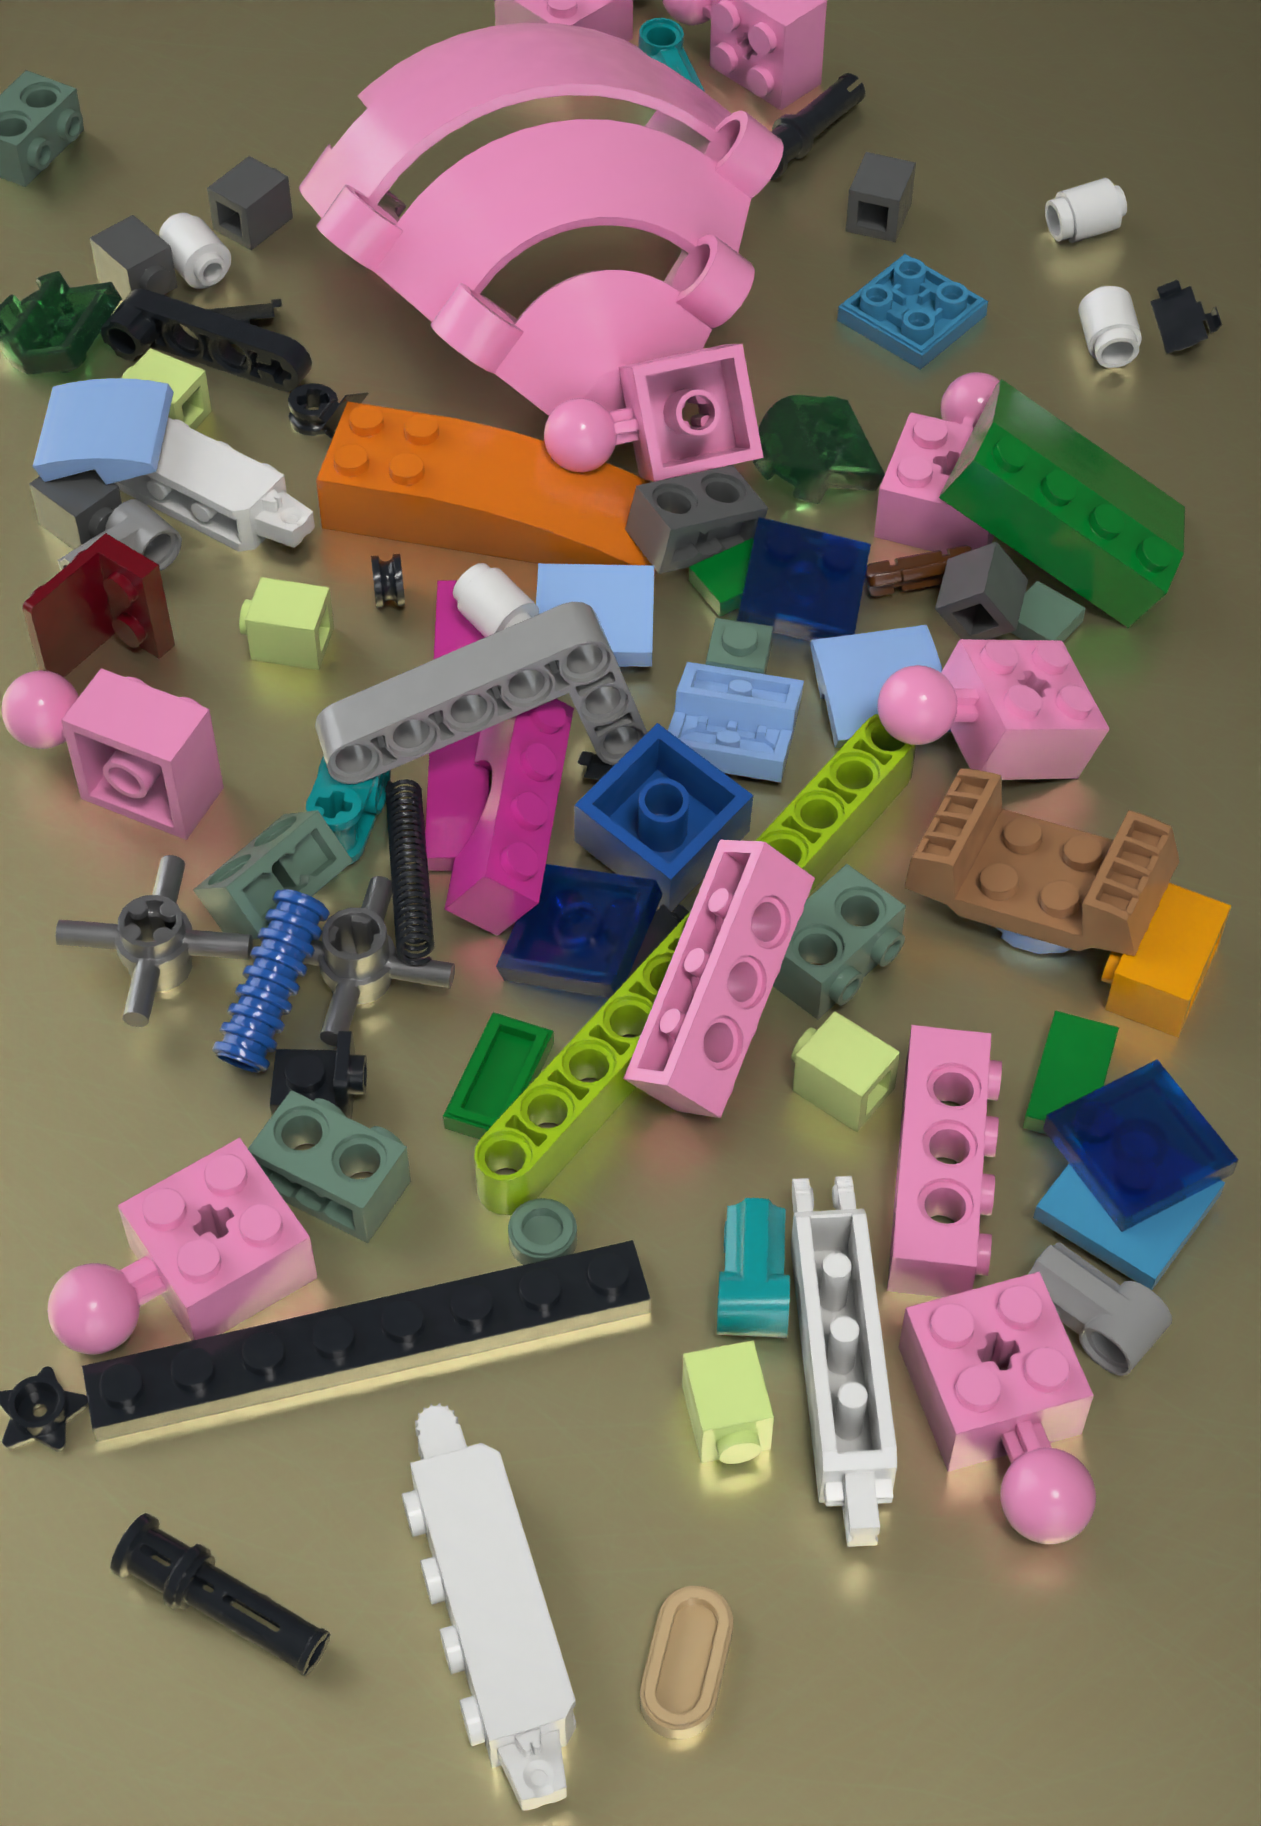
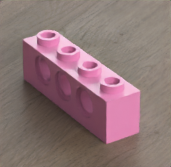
(720, 978)
(927, 1254)

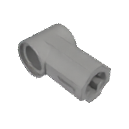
(139, 529)
(1112, 1319)

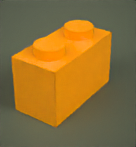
(1171, 961)

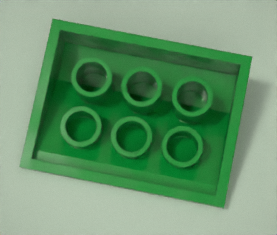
(1068, 506)

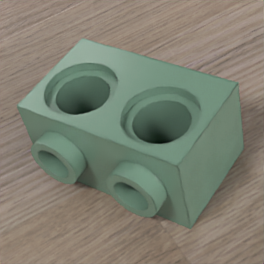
(36, 125)
(290, 854)
(829, 938)
(320, 1176)

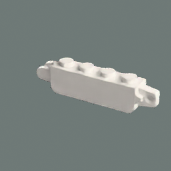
(220, 492)
(843, 1358)
(495, 1608)

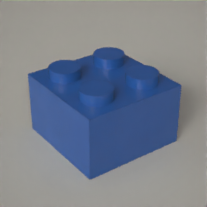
(662, 814)

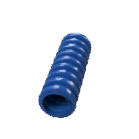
(271, 980)

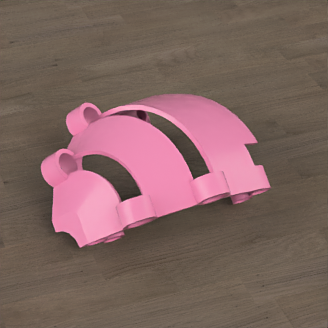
(676, 177)

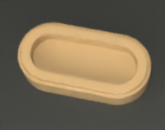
(686, 1662)

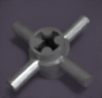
(154, 941)
(362, 960)

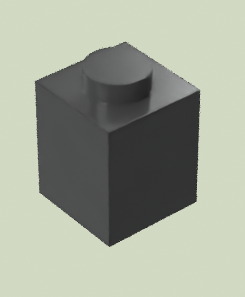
(880, 196)
(250, 202)
(133, 258)
(74, 506)
(982, 593)

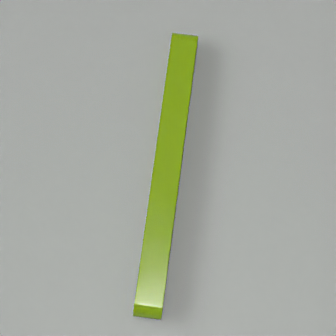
(811, 833)

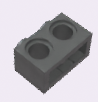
(693, 517)

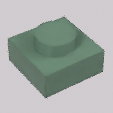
(740, 645)

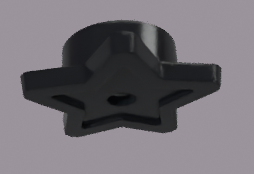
(35, 1393)

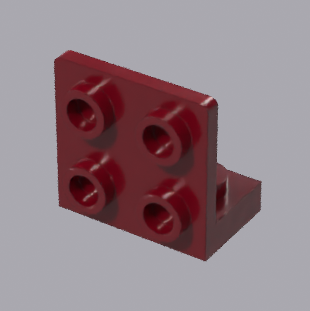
(92, 599)

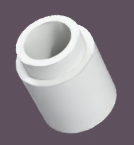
(1086, 210)
(195, 250)
(1110, 326)
(491, 599)

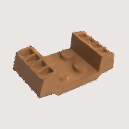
(1042, 874)

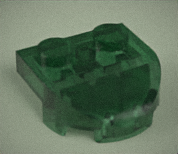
(54, 324)
(816, 447)

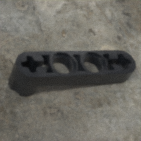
(155, 321)

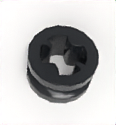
(305, 397)
(388, 580)

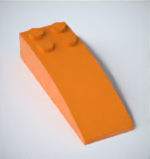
(471, 490)

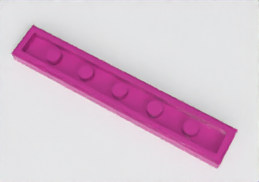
(455, 782)

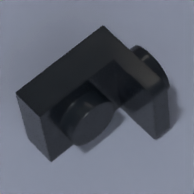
(321, 1074)

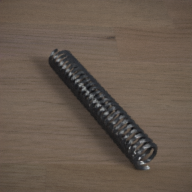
(401, 907)

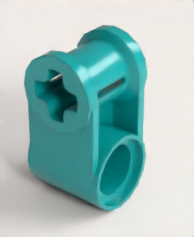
(348, 808)

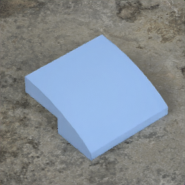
(103, 427)
(856, 667)
(737, 718)

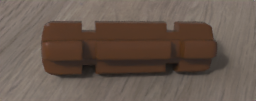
(909, 572)

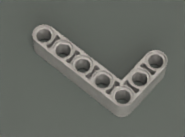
(482, 687)

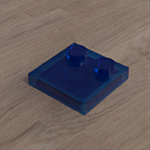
(803, 581)
(581, 931)
(1140, 1145)

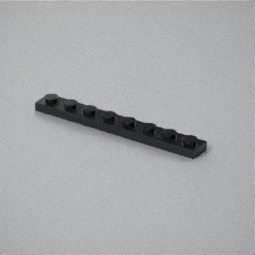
(364, 1340)

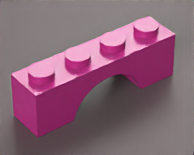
(505, 858)

